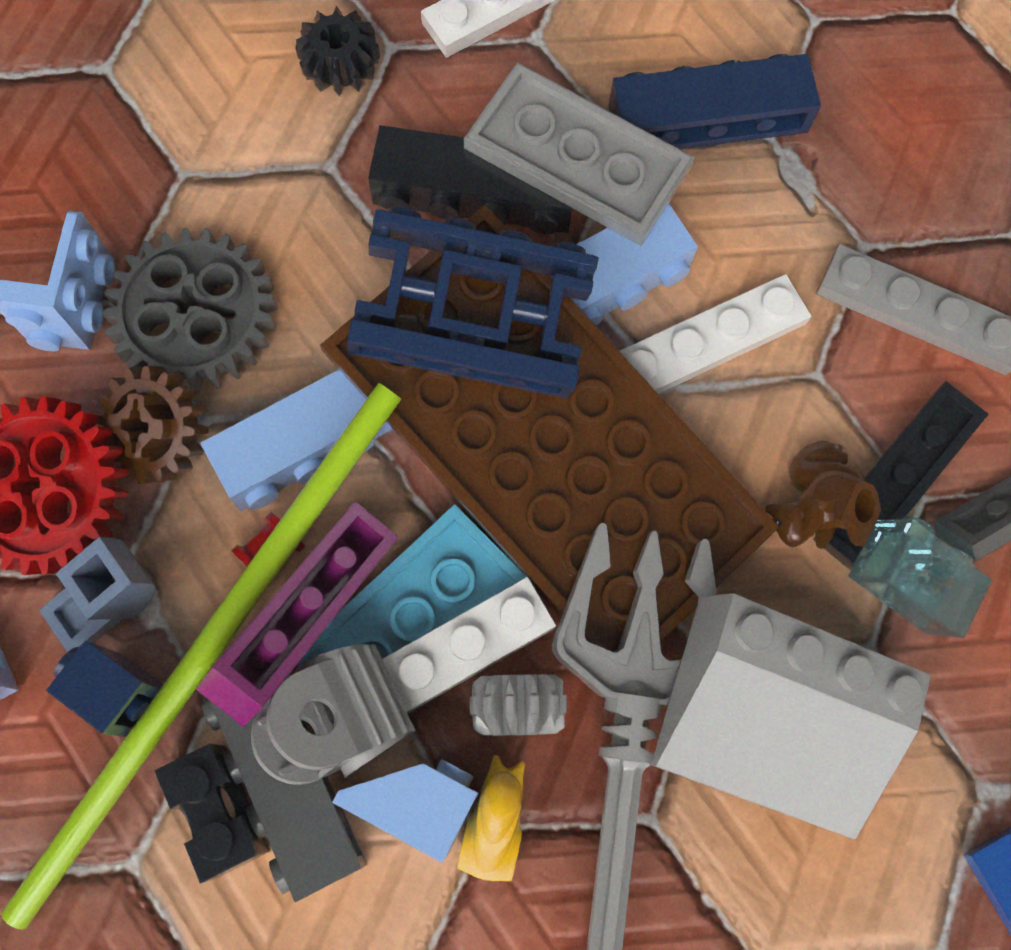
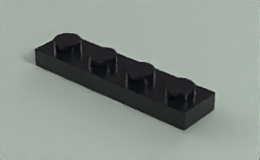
(916, 460)

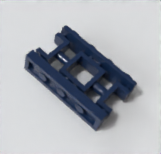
(468, 345)

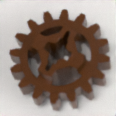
(152, 423)

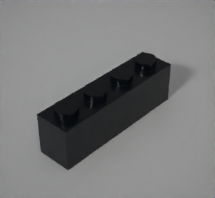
(443, 178)

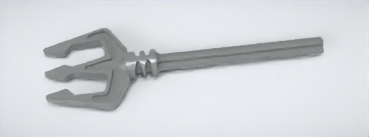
(635, 687)

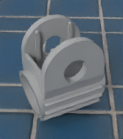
(348, 705)

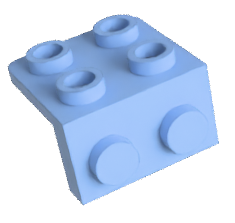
(70, 305)

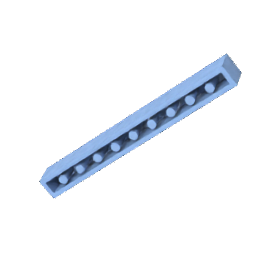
(298, 432)

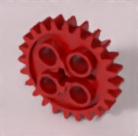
(44, 485)

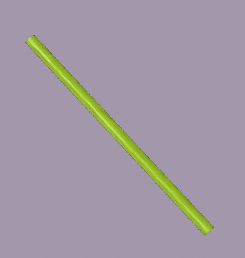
(199, 659)

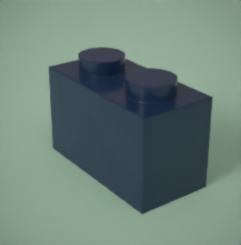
(103, 688)

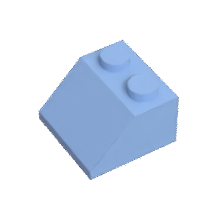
(415, 805)

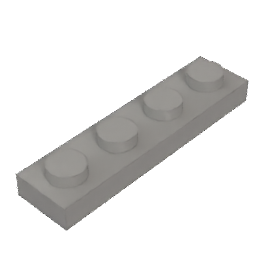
(919, 308)

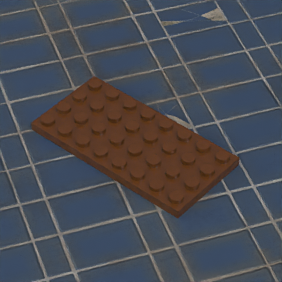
(557, 467)

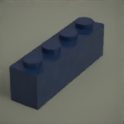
(720, 101)

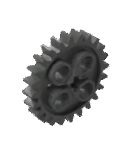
(202, 270)

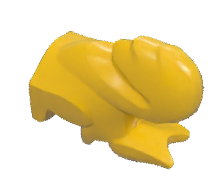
(494, 828)

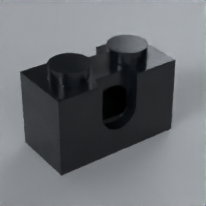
(195, 789)

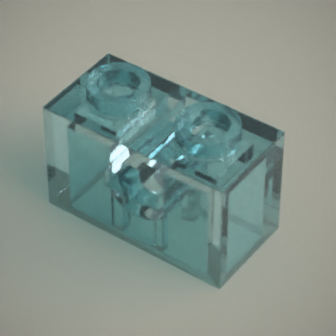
(921, 576)

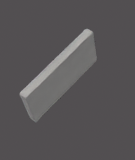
(579, 153)

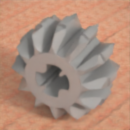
(518, 704)

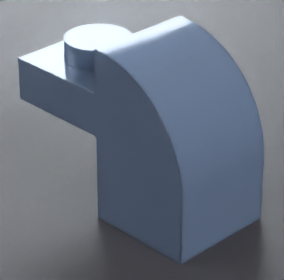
(99, 592)

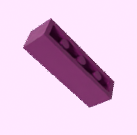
(296, 615)

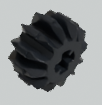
(337, 51)

